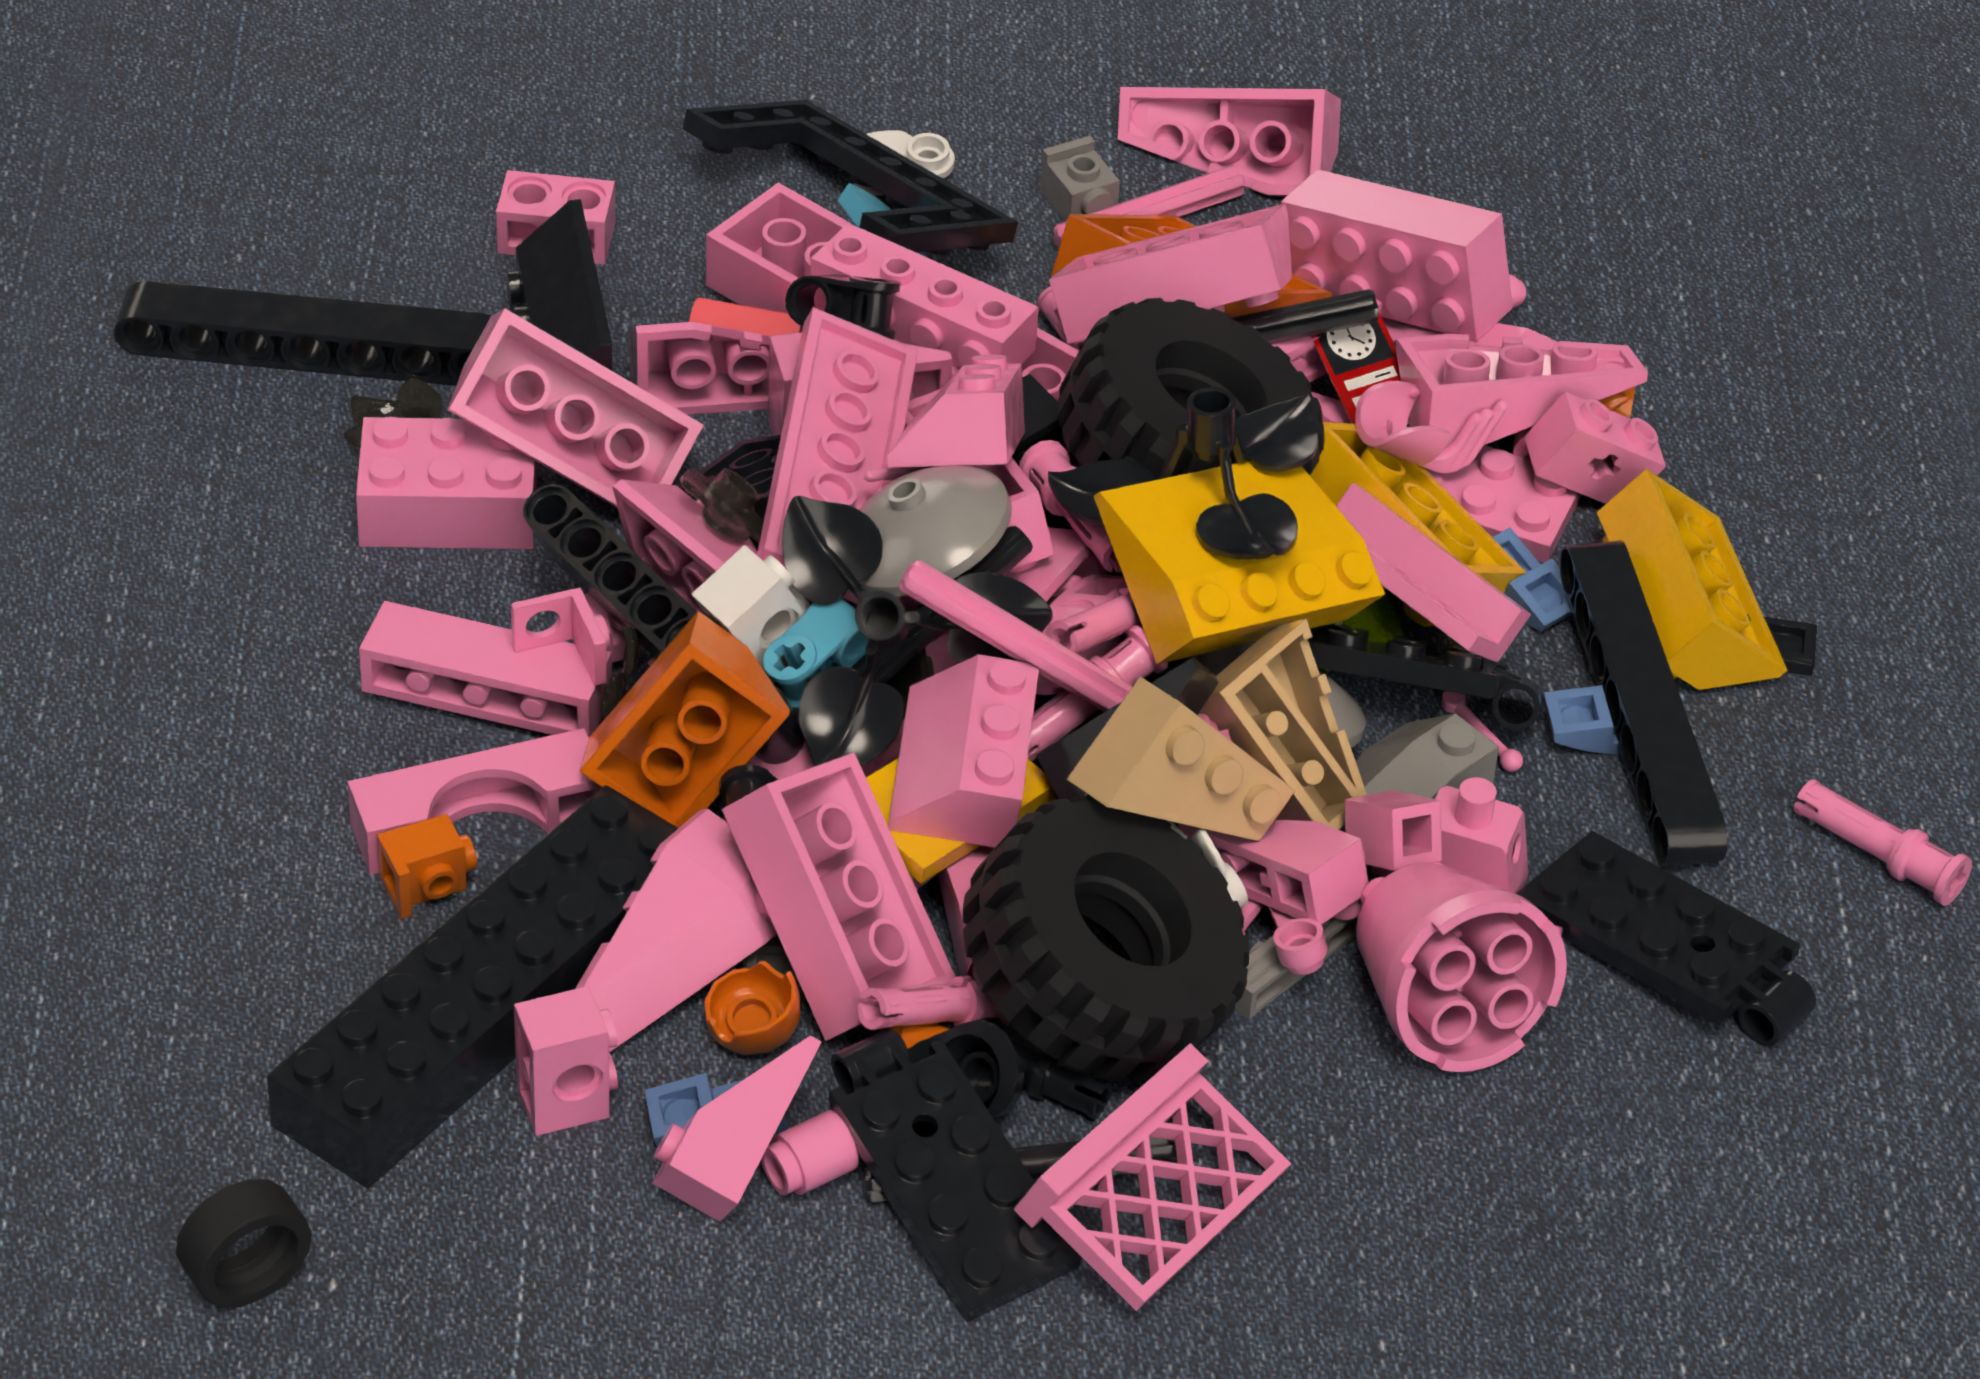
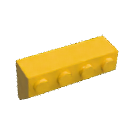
(1415, 497)
(1692, 585)

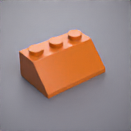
(686, 723)

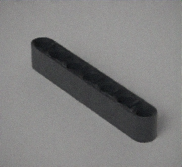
(297, 332)
(626, 587)
(1643, 704)

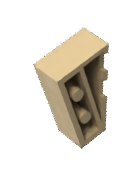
(1283, 719)
(1178, 769)

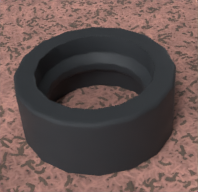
(227, 1218)

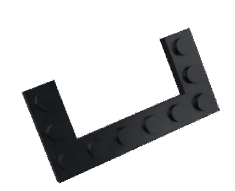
(935, 211)

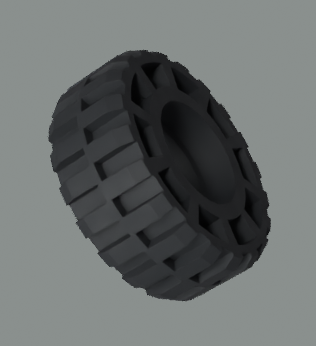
(1145, 363)
(1065, 984)

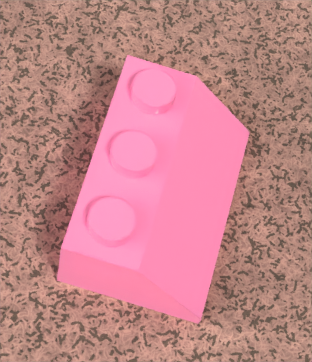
(969, 420)
(672, 535)
(965, 751)

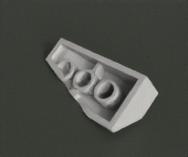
(1426, 757)

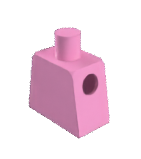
(1483, 835)

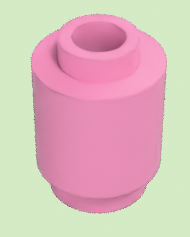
(810, 1154)

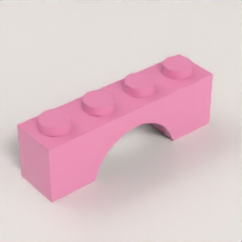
(524, 779)

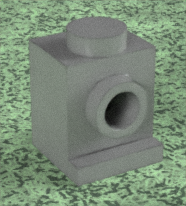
(1077, 178)

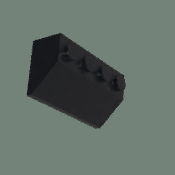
(561, 285)

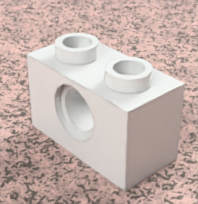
(752, 601)

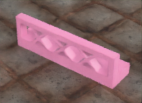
(1433, 578)

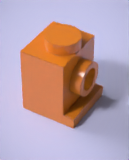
(424, 862)

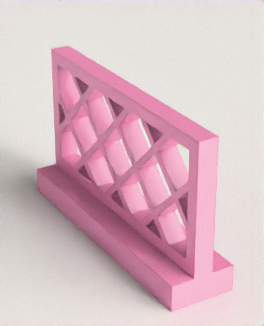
(1109, 1150)

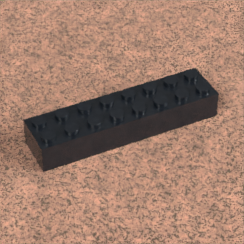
(445, 1012)

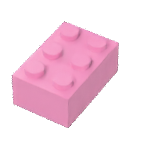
(441, 486)

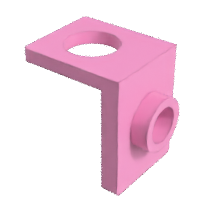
(573, 622)

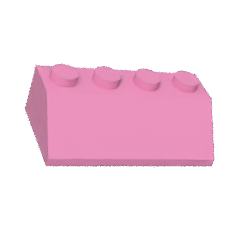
(1201, 264)
(569, 410)
(836, 889)

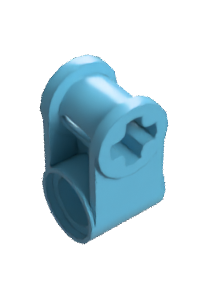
(817, 641)

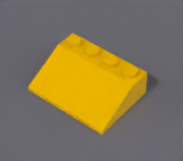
(1211, 602)

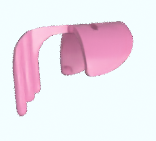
(1383, 420)

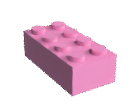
(1418, 253)

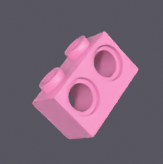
(534, 197)

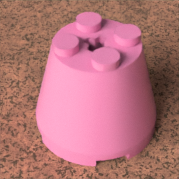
(1458, 964)

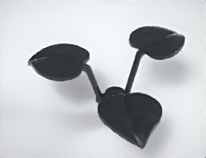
(1270, 438)
(828, 553)

